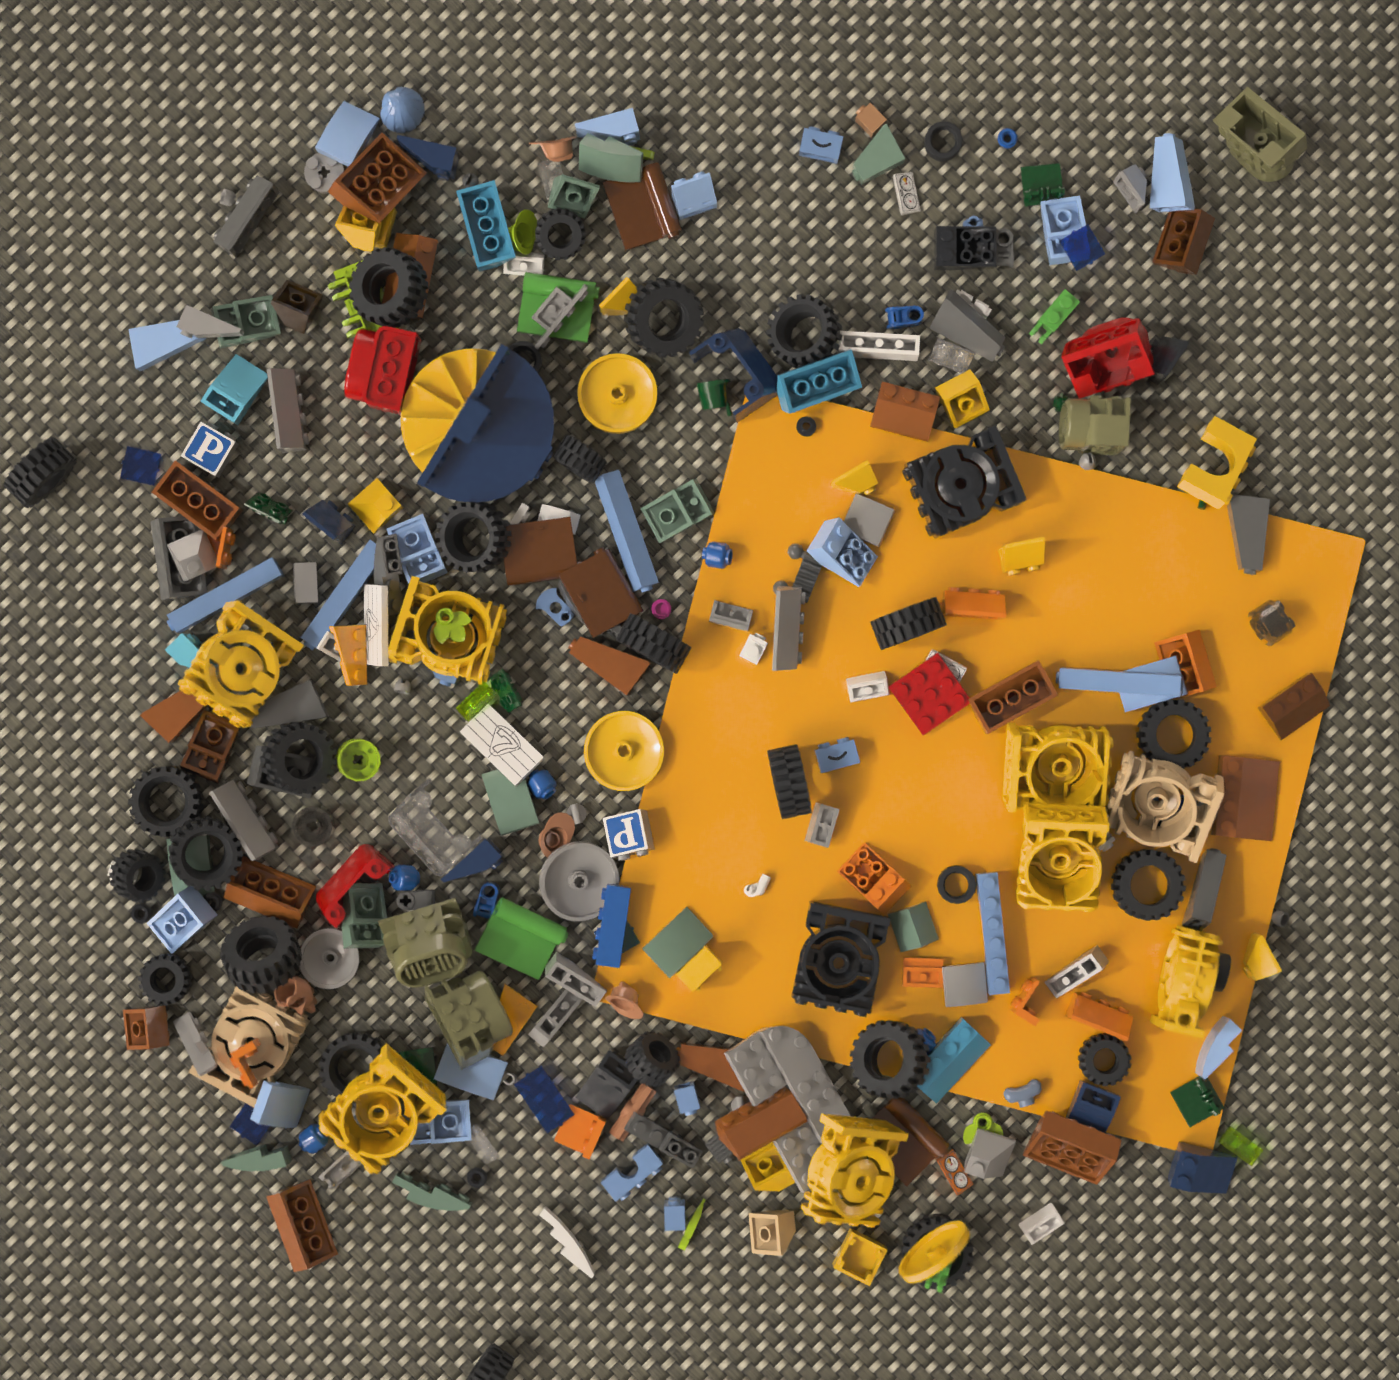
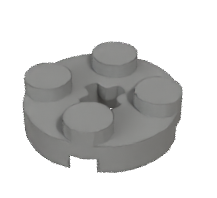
(314, 166)

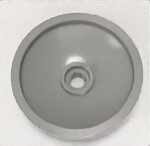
(319, 969)

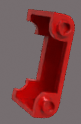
(364, 859)

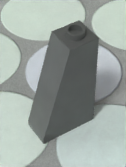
(967, 327)
(1249, 526)
(292, 705)
(1205, 890)

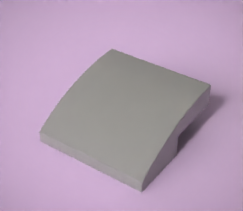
(868, 519)
(964, 984)

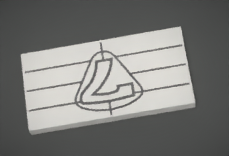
(376, 624)
(502, 745)

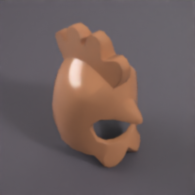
(296, 995)

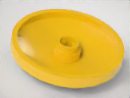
(617, 393)
(623, 751)
(934, 1251)

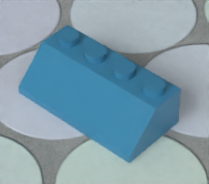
(486, 225)
(818, 382)
(952, 1058)

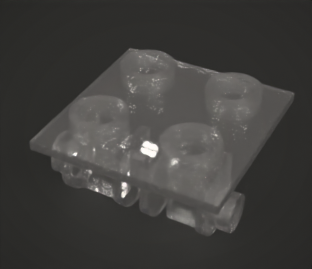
(951, 356)

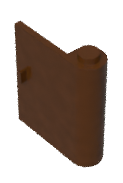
(643, 208)
(539, 551)
(600, 592)
(922, 1142)

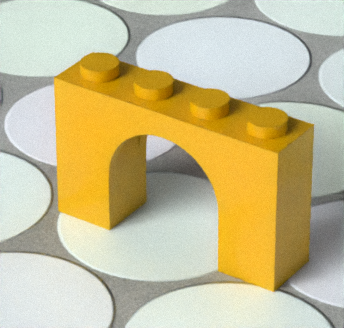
(1237, 447)

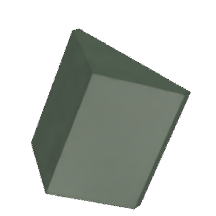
(572, 194)
(913, 927)

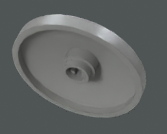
(575, 878)

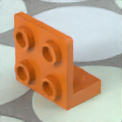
(222, 547)
(1019, 1002)
(239, 1061)
(581, 1131)

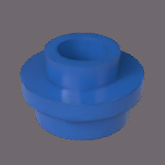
(1007, 132)

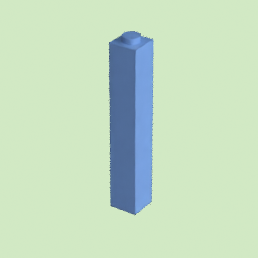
(626, 531)
(233, 590)
(341, 597)
(1120, 681)

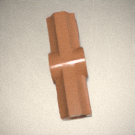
(637, 1103)

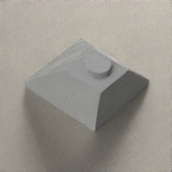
(1132, 186)
(193, 555)
(988, 1154)

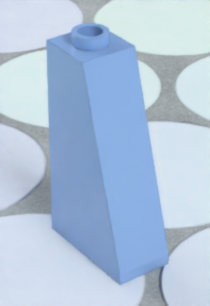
(1170, 176)
(158, 342)

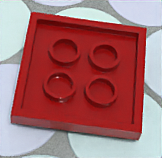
(930, 693)

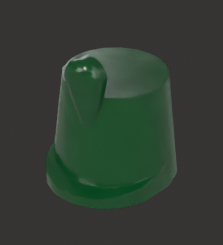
(714, 395)

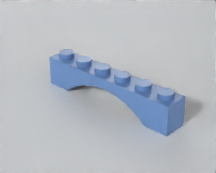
(993, 933)

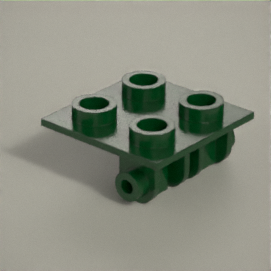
(1041, 183)
(264, 505)
(502, 684)
(423, 1061)
(1197, 1100)

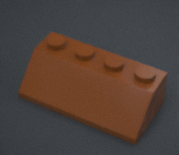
(420, 248)
(196, 500)
(1012, 697)
(270, 892)
(756, 1126)
(302, 1225)

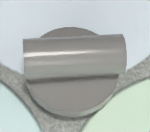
(577, 813)
(739, 1101)

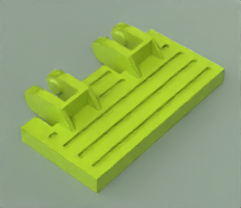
(344, 277)

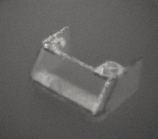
(427, 834)

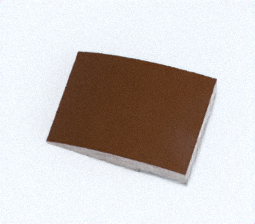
(210, 747)

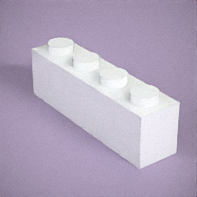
(880, 345)

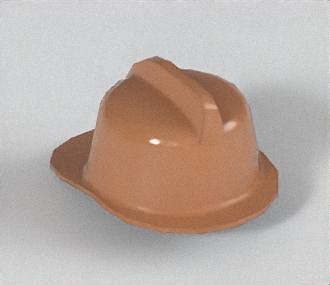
(557, 149)
(556, 833)
(625, 1001)

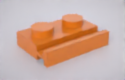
(922, 972)

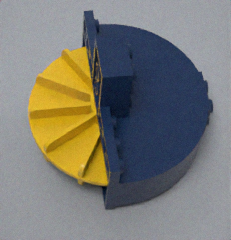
(477, 424)

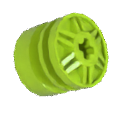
(369, 759)

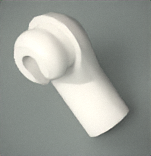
(758, 888)

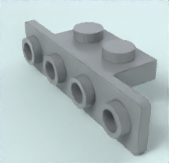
(554, 310)
(195, 1043)

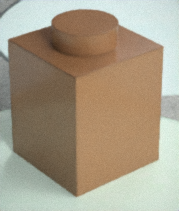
(870, 119)

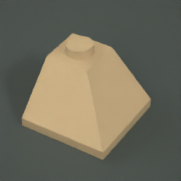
(771, 1231)

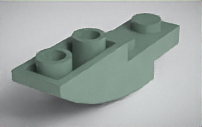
(440, 1198)

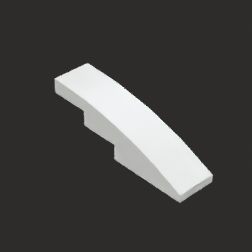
(572, 1249)

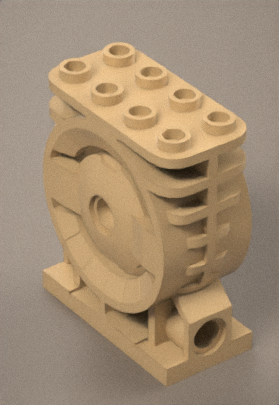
(1162, 780)
(288, 1029)

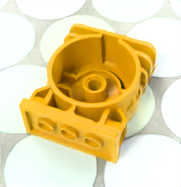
(449, 659)
(202, 678)
(1051, 747)
(1054, 832)
(1187, 981)
(379, 1088)
(860, 1181)

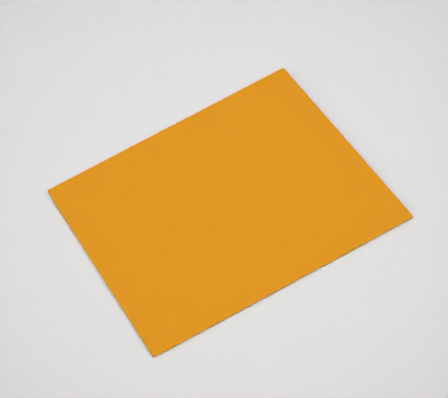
(1116, 577)

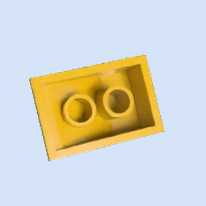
(1022, 555)

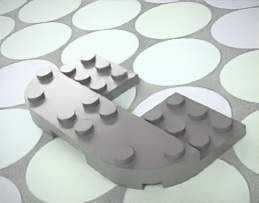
(781, 1058)

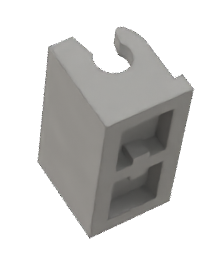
(305, 583)
(730, 615)
(822, 825)
(339, 1170)

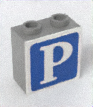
(210, 449)
(628, 834)

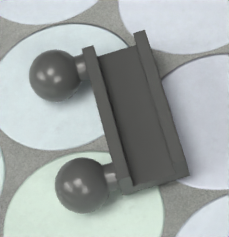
(807, 572)

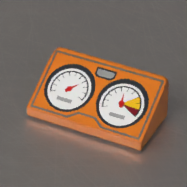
(954, 1172)

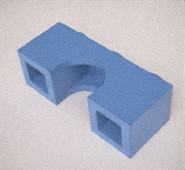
(619, 1185)

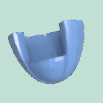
(402, 109)

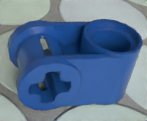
(902, 317)
(486, 902)

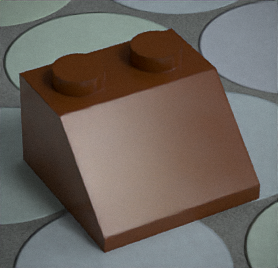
(146, 1027)

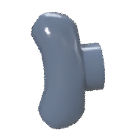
(1023, 1095)

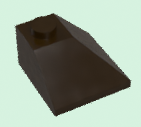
(296, 305)

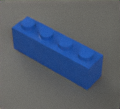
(612, 925)

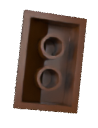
(1184, 240)
(1295, 705)

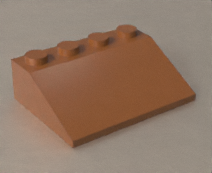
(377, 180)
(1247, 798)
(1072, 1147)

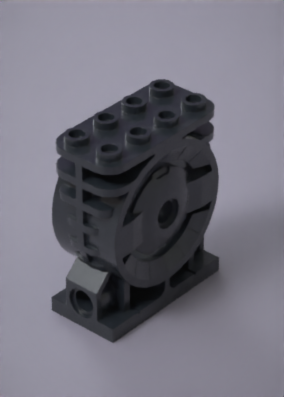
(944, 519)
(860, 994)

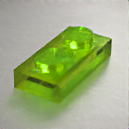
(476, 701)
(1240, 1146)

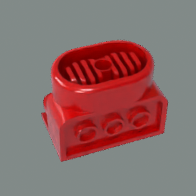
(1098, 366)
(382, 367)

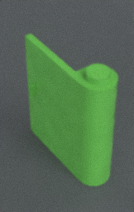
(536, 290)
(520, 938)

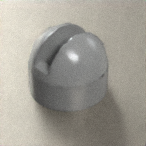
(227, 197)
(1084, 461)
(403, 688)

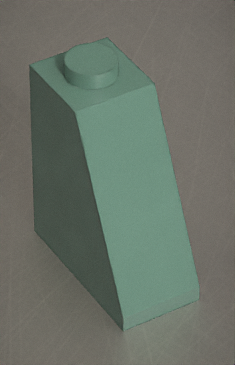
(878, 157)

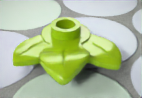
(453, 627)
(970, 1130)

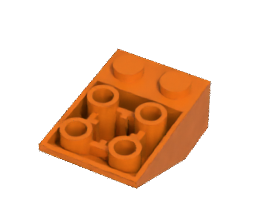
(874, 878)

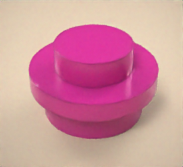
(661, 609)

